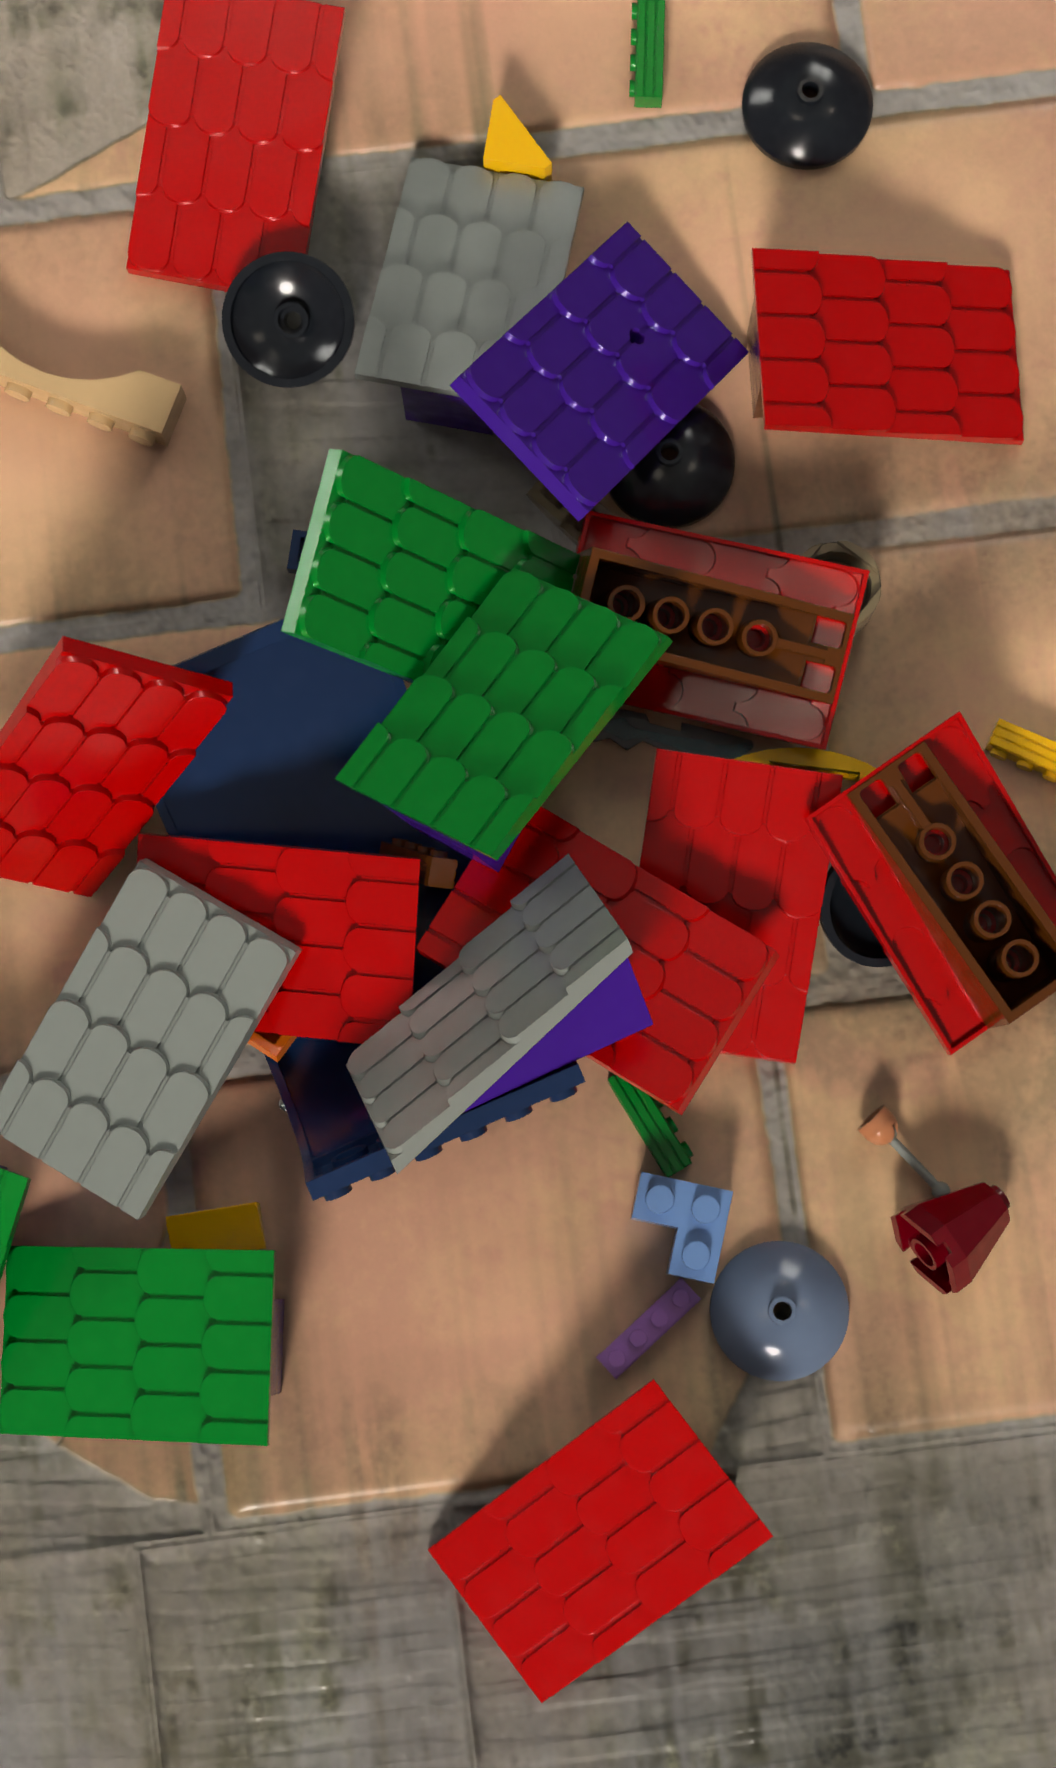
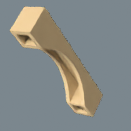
(131, 402)

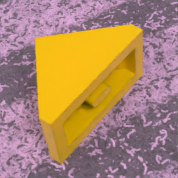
(511, 147)

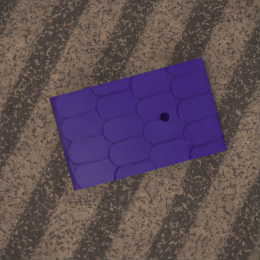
(600, 370)

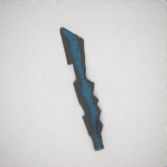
(631, 728)

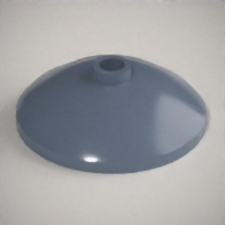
(745, 1304)

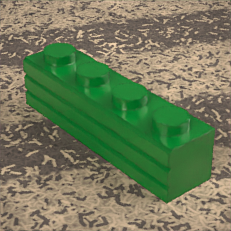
(649, 55)
(653, 1127)

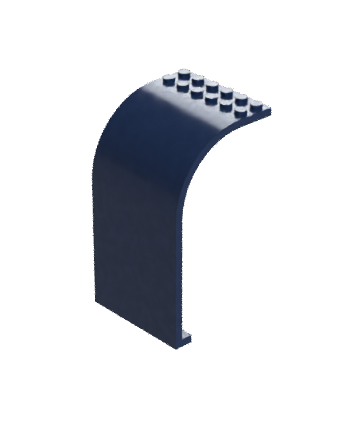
(272, 781)

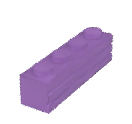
(648, 1328)

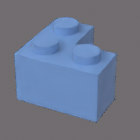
(695, 1213)

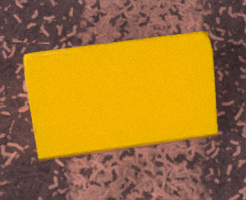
(218, 1228)

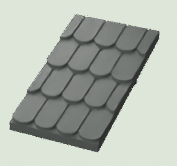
(457, 274)
(513, 1007)
(142, 1037)

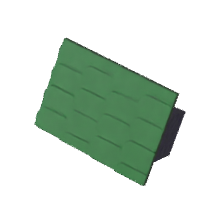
(402, 566)
(502, 715)
(141, 1344)

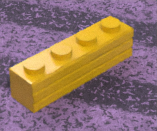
(1024, 748)

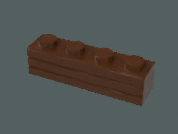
(435, 865)

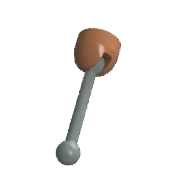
(882, 1129)

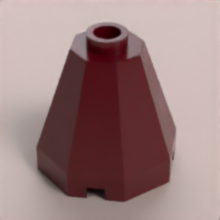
(952, 1233)

